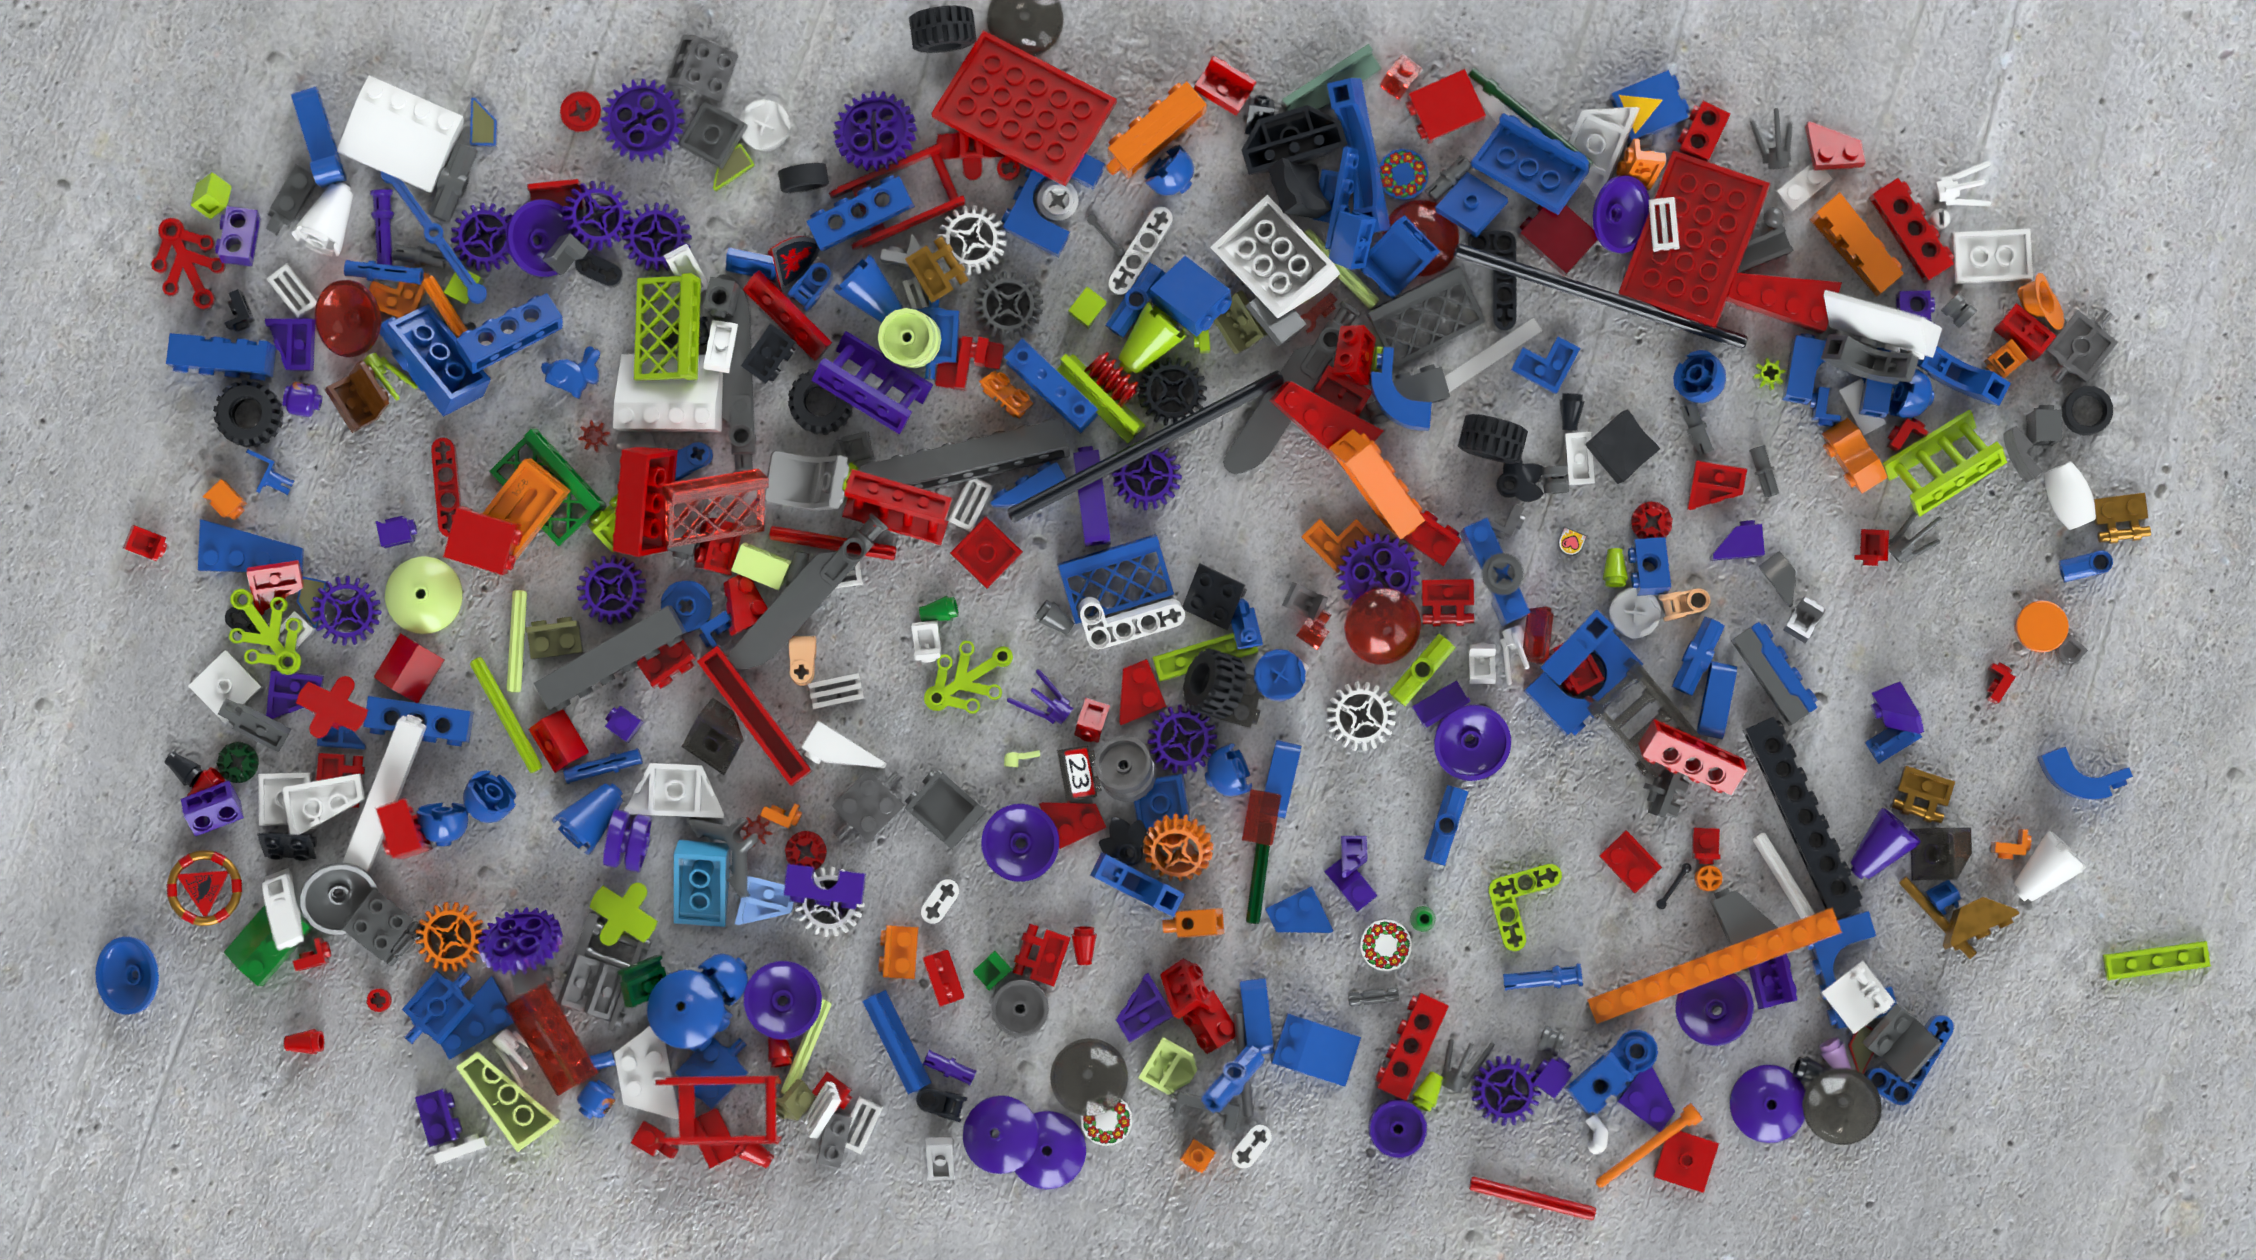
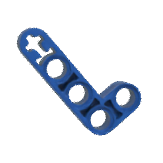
(325, 159)
(1892, 1081)

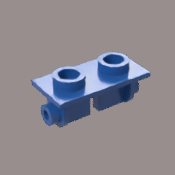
(1246, 626)
(1890, 742)

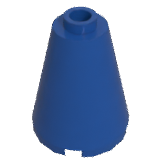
(868, 289)
(589, 817)

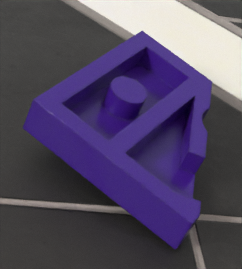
(294, 341)
(285, 690)
(1144, 1010)
(1648, 1099)

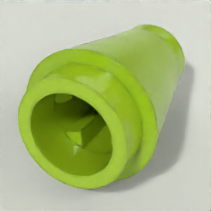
(1615, 569)
(1428, 1092)

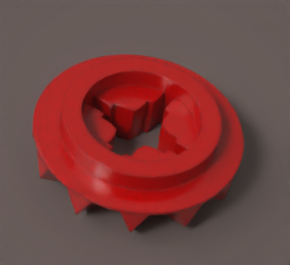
(569, 107)
(1653, 509)
(804, 838)

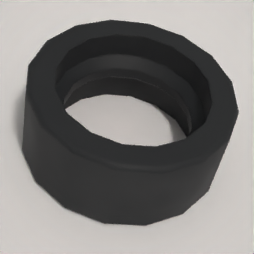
(803, 177)
(2101, 396)

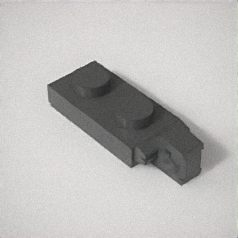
(290, 199)
(255, 724)

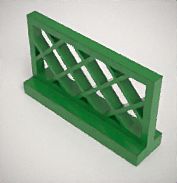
(564, 472)

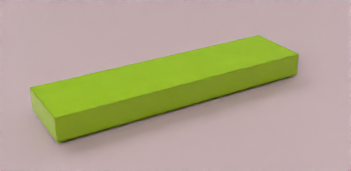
(1177, 662)
(2156, 960)

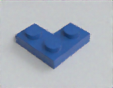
(1547, 372)

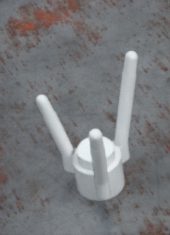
(1948, 190)
(1514, 638)
(507, 1044)

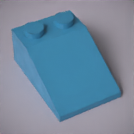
(701, 883)

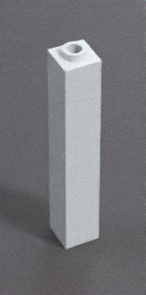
(385, 790)

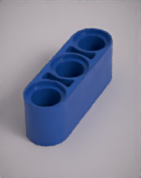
(1716, 700)
(1283, 772)
(1257, 1015)

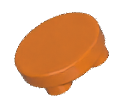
(2041, 626)

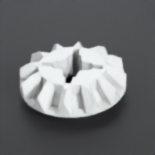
(1056, 212)

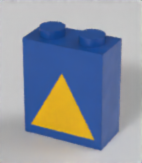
(1658, 104)

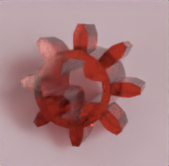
(600, 440)
(762, 826)

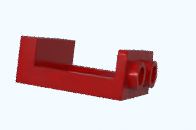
(1445, 106)
(483, 541)

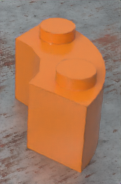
(1854, 455)

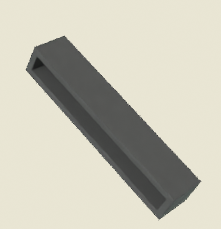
(609, 658)

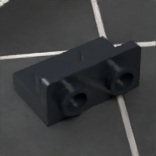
(768, 354)

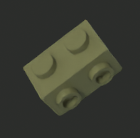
(1239, 325)

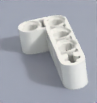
(1132, 617)

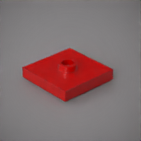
(986, 552)
(1686, 1161)

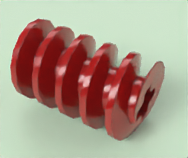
(1112, 379)

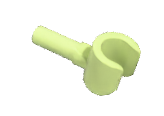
(1012, 759)

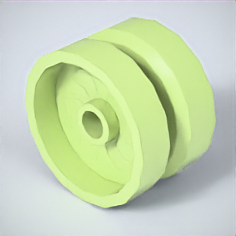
(896, 330)

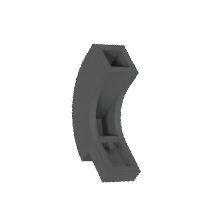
(1869, 362)

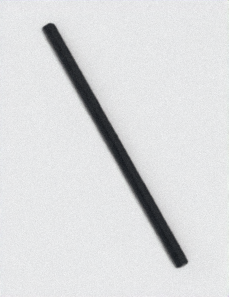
(1598, 295)
(1145, 446)

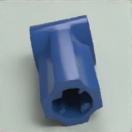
(2083, 566)

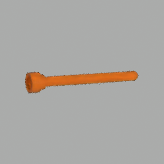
(1688, 1117)

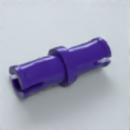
(949, 1067)

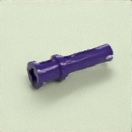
(382, 215)

